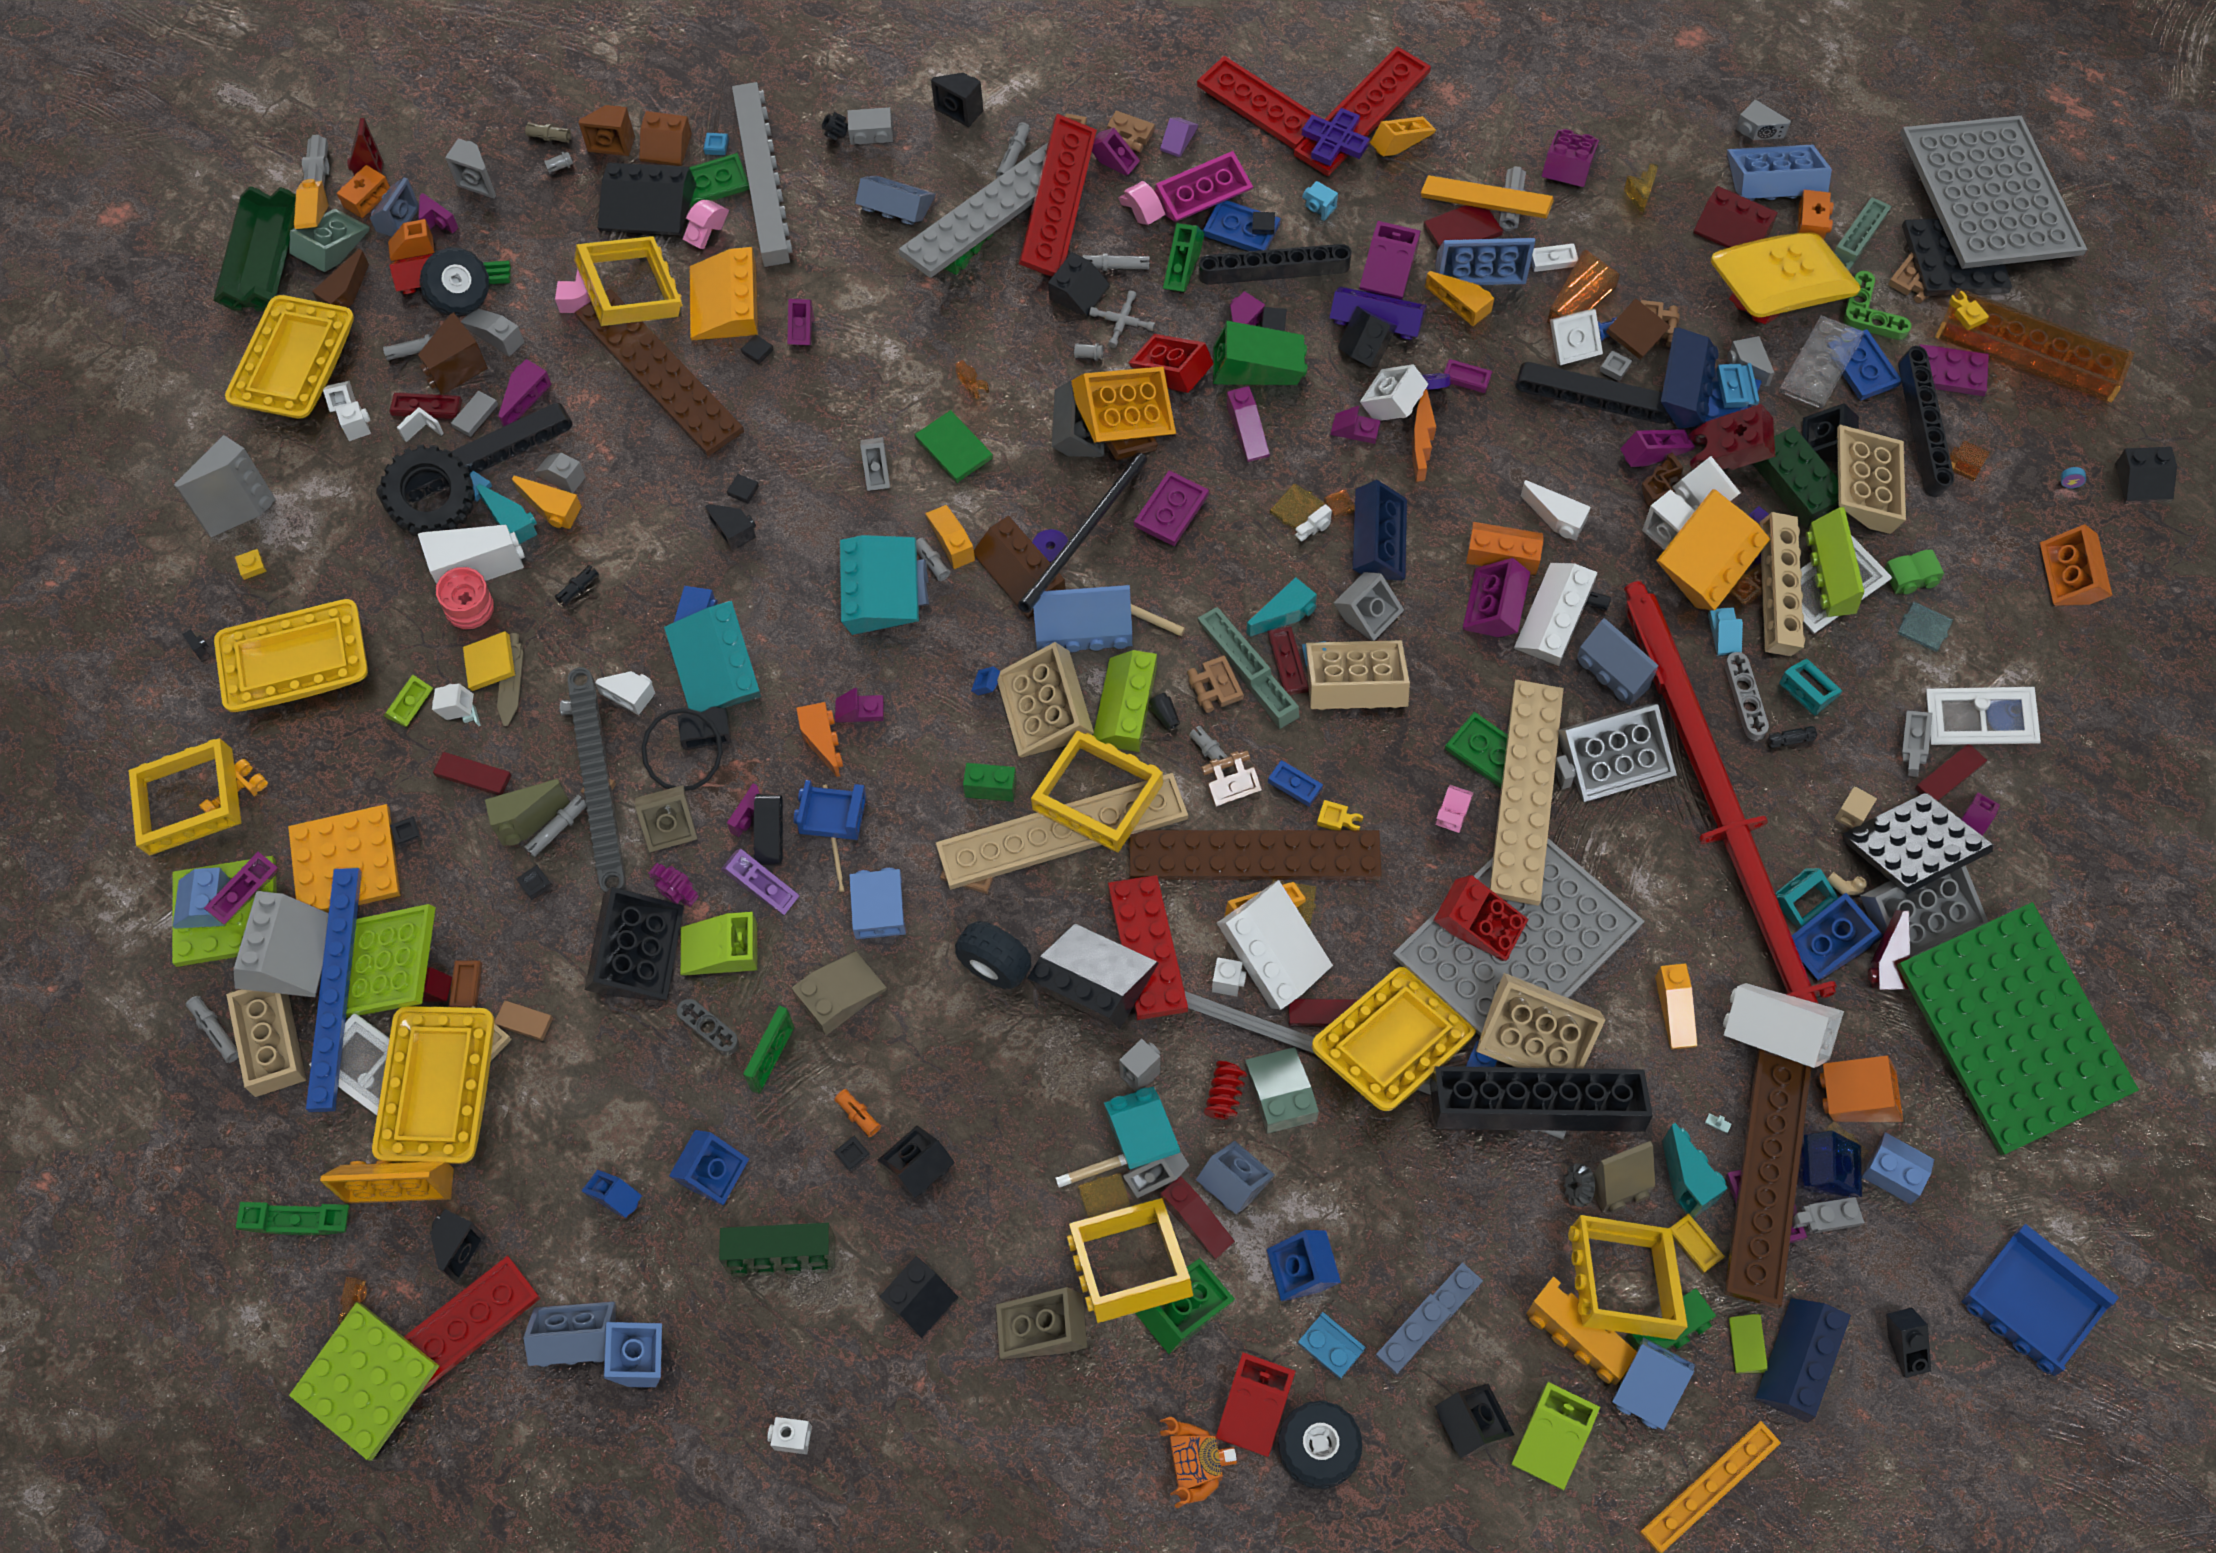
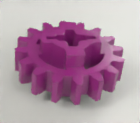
(673, 884)

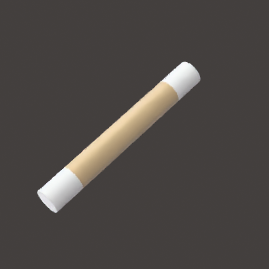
(1090, 1170)

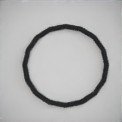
(661, 717)

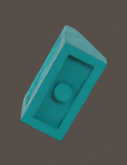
(1804, 691)
(1800, 885)

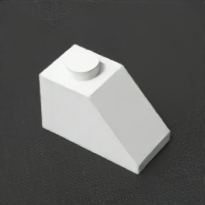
(627, 690)

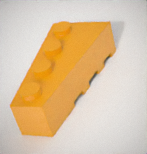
(1592, 1346)

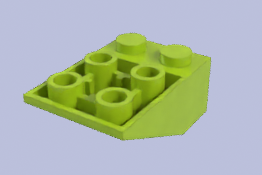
(720, 945)
(1555, 1435)

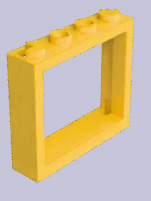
(623, 249)
(1082, 823)
(195, 827)
(1666, 1271)
(1139, 1297)

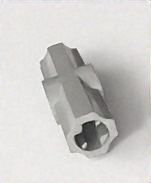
(315, 163)
(1514, 180)

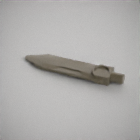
(510, 688)

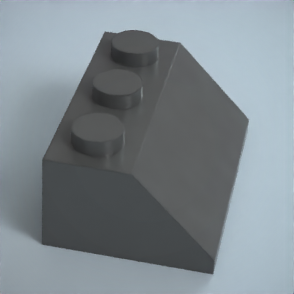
(1069, 429)

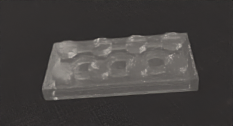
(1821, 362)

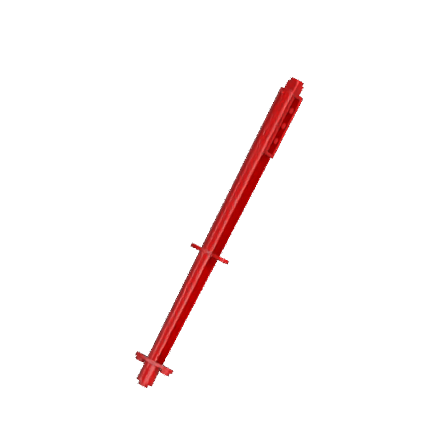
(1674, 684)

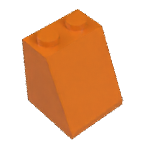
(1862, 1090)

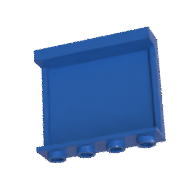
(2039, 1300)

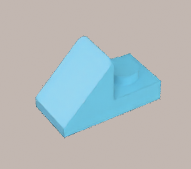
(1726, 631)

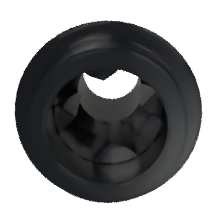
(1164, 710)

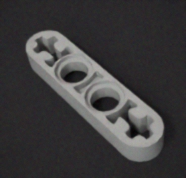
(1750, 695)

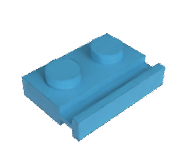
(1737, 385)
(1331, 1345)

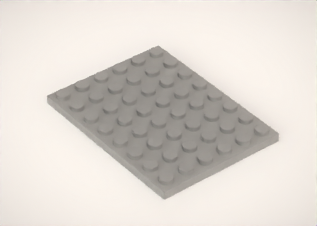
(1992, 192)
(1558, 949)

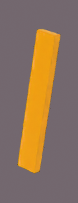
(1487, 196)
(1710, 1487)

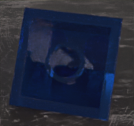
(1832, 1164)

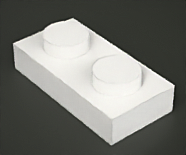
(1554, 257)

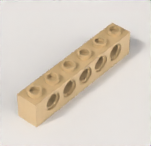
(1782, 585)

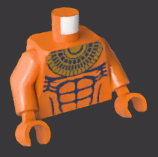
(1195, 1461)

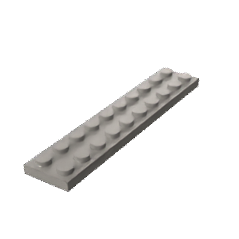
(976, 217)

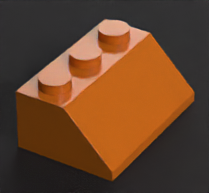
(1497, 543)
(2076, 567)

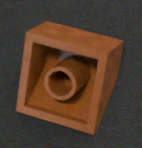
(608, 131)
(664, 138)

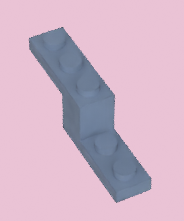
(1429, 1318)

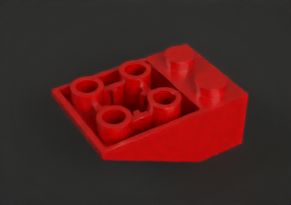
(1480, 917)
(1255, 1404)

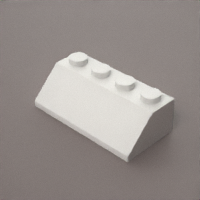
(1556, 611)

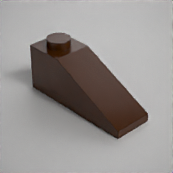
(344, 282)

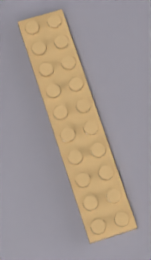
(1526, 792)
(1041, 839)

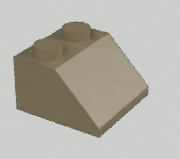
(666, 818)

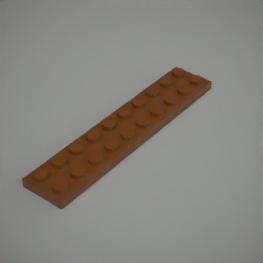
(664, 379)
(1256, 854)
(1768, 1180)

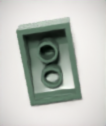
(329, 241)
(1282, 1090)

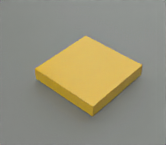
(488, 661)

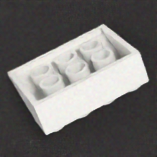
(1275, 946)

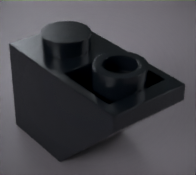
(1909, 1341)

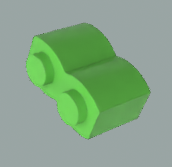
(1914, 572)

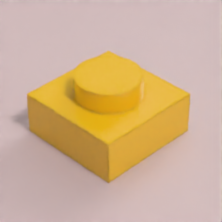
(250, 564)

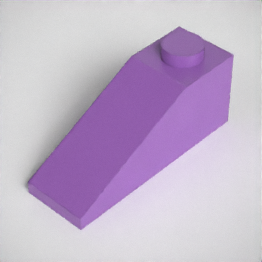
(759, 881)

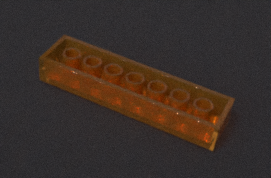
(2041, 348)

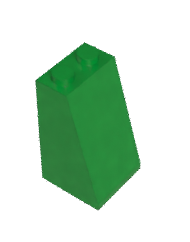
(1258, 356)

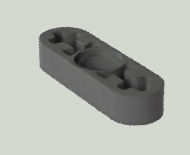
(720, 1027)

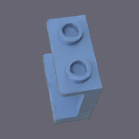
(877, 903)
(1653, 1384)

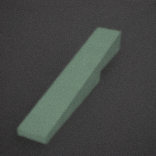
(1861, 232)
(1250, 668)

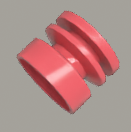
(465, 598)

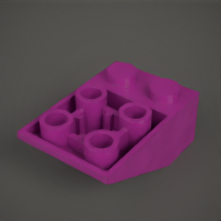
(1570, 157)
(1390, 259)

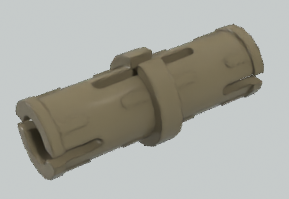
(548, 132)

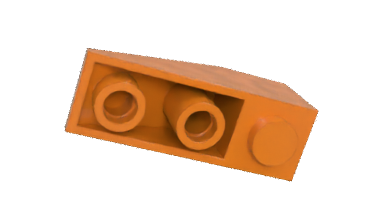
(816, 731)

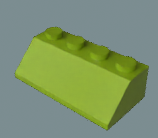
(1835, 564)
(1126, 699)

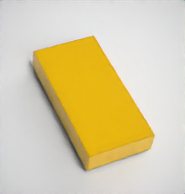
(1696, 1244)

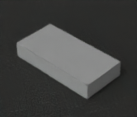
(474, 413)

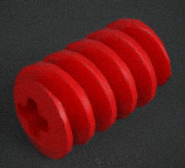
(1224, 1091)

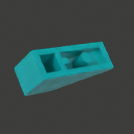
(509, 513)
(1284, 609)

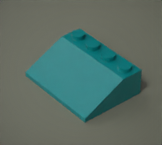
(878, 582)
(712, 658)

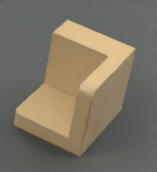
(1855, 808)

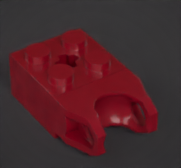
(1736, 438)

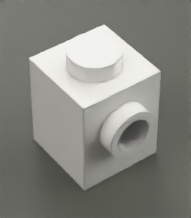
(338, 395)
(353, 420)
(452, 701)
(1228, 977)
(790, 1435)

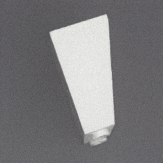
(485, 549)
(1783, 1024)

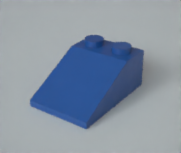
(1835, 937)

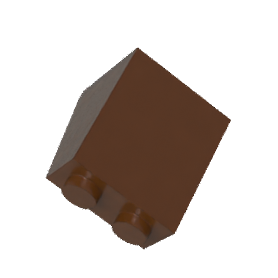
(451, 356)

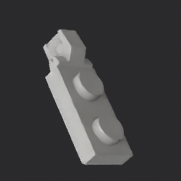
(1916, 740)
(1829, 1215)

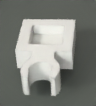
(1316, 522)

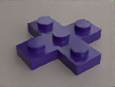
(1335, 136)

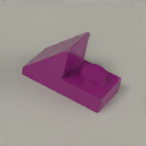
(436, 214)
(800, 321)
(1355, 427)
(856, 708)
(743, 815)

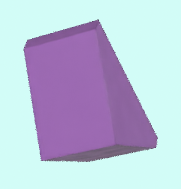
(1177, 136)

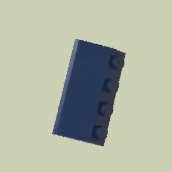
(1689, 378)
(1380, 531)
(1802, 1358)

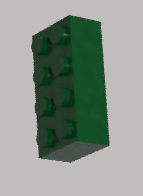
(1800, 478)
(777, 1249)

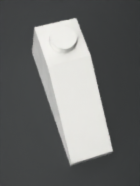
(1558, 511)

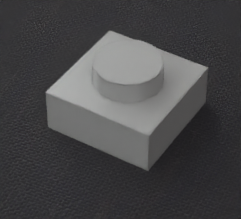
(1615, 366)
(1564, 772)

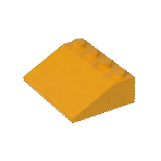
(724, 295)
(1124, 404)
(1712, 551)
(390, 1181)

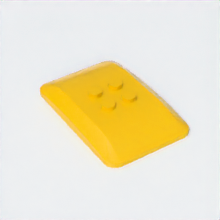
(1784, 273)
(290, 356)
(290, 656)
(1392, 1039)
(434, 1085)

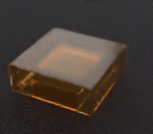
(1340, 504)

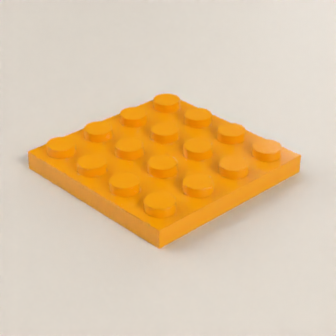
(341, 842)

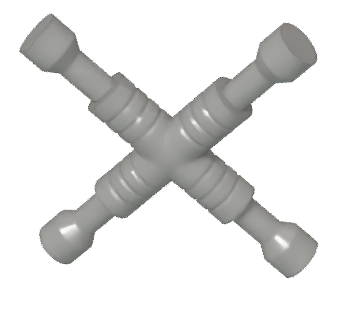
(1122, 319)

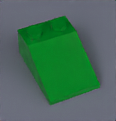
(1180, 1320)

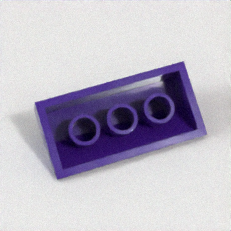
(1403, 313)

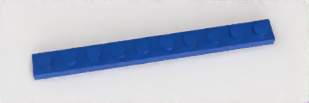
(334, 991)

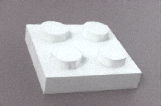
(1576, 336)

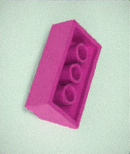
(1202, 187)

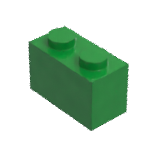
(990, 782)

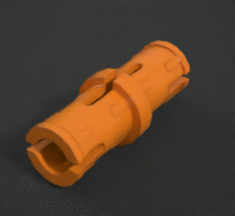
(868, 1125)

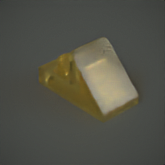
(1639, 188)

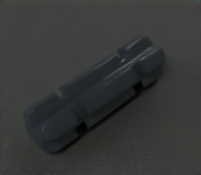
(1792, 736)

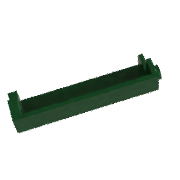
(256, 249)

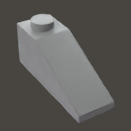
(494, 330)

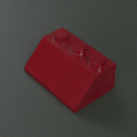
(1734, 219)

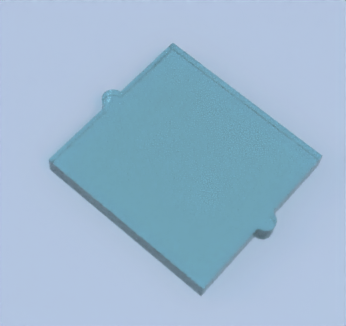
(1925, 626)

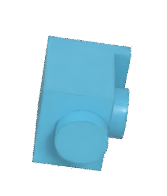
(1320, 199)

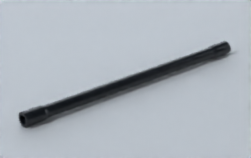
(1033, 595)

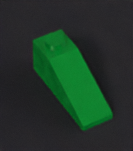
(1183, 256)

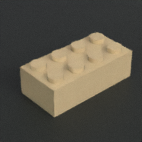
(265, 1040)

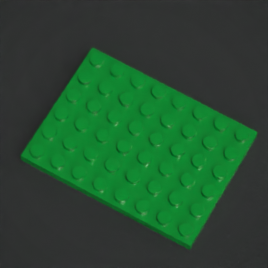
(2017, 1028)

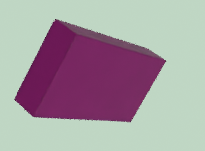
(1468, 375)

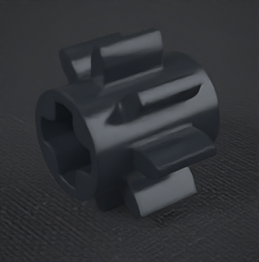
(835, 126)

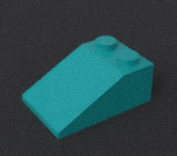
(1141, 1127)

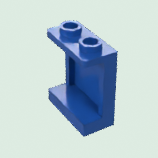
(830, 811)

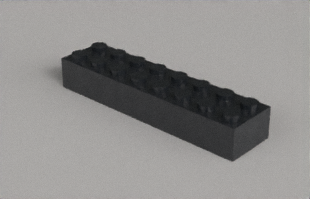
(1540, 1099)

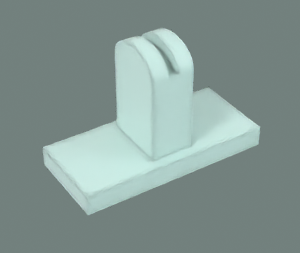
(474, 716)
(1718, 1123)

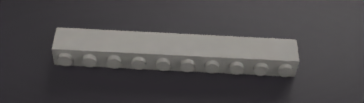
(761, 174)

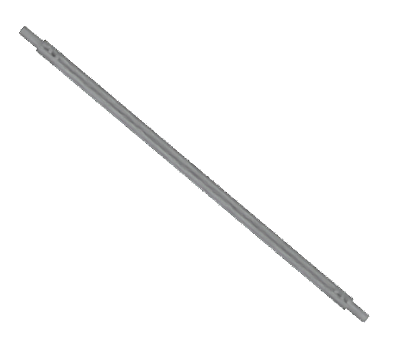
(1277, 1032)

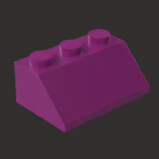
(1497, 598)

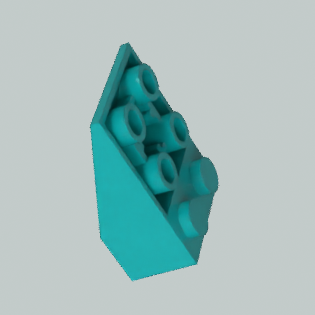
(1691, 1177)

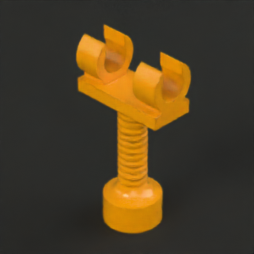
(242, 769)

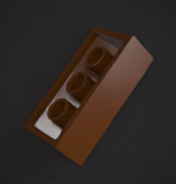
(1013, 560)

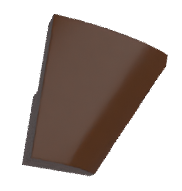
(1662, 479)

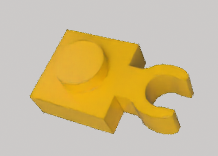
(1968, 313)
(1335, 816)

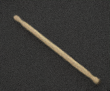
(836, 858)

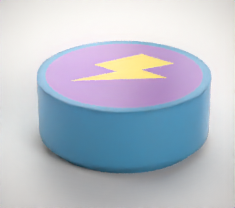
(2073, 477)

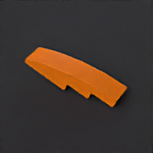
(1423, 432)

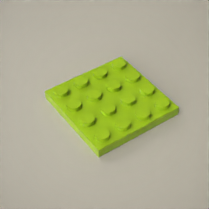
(216, 942)
(390, 960)
(364, 1381)

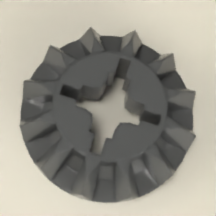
(1583, 1194)

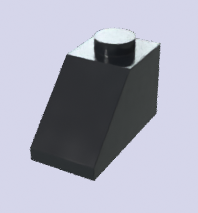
(732, 524)

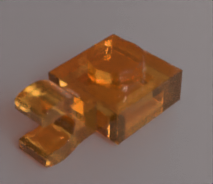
(968, 376)
(353, 1292)

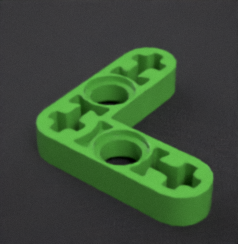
(1862, 310)

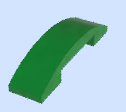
(292, 1220)

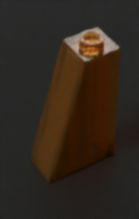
(1585, 287)

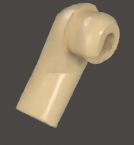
(1851, 887)

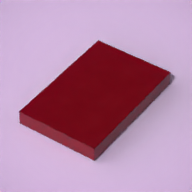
(1463, 224)

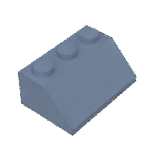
(893, 199)
(1617, 662)
(568, 1333)

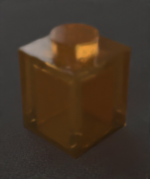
(1968, 460)

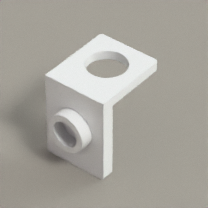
(416, 422)

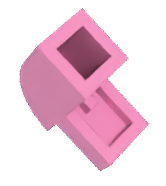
(1143, 202)
(703, 218)
(571, 295)
(1454, 808)

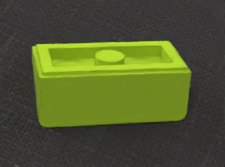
(408, 701)
(1748, 1344)

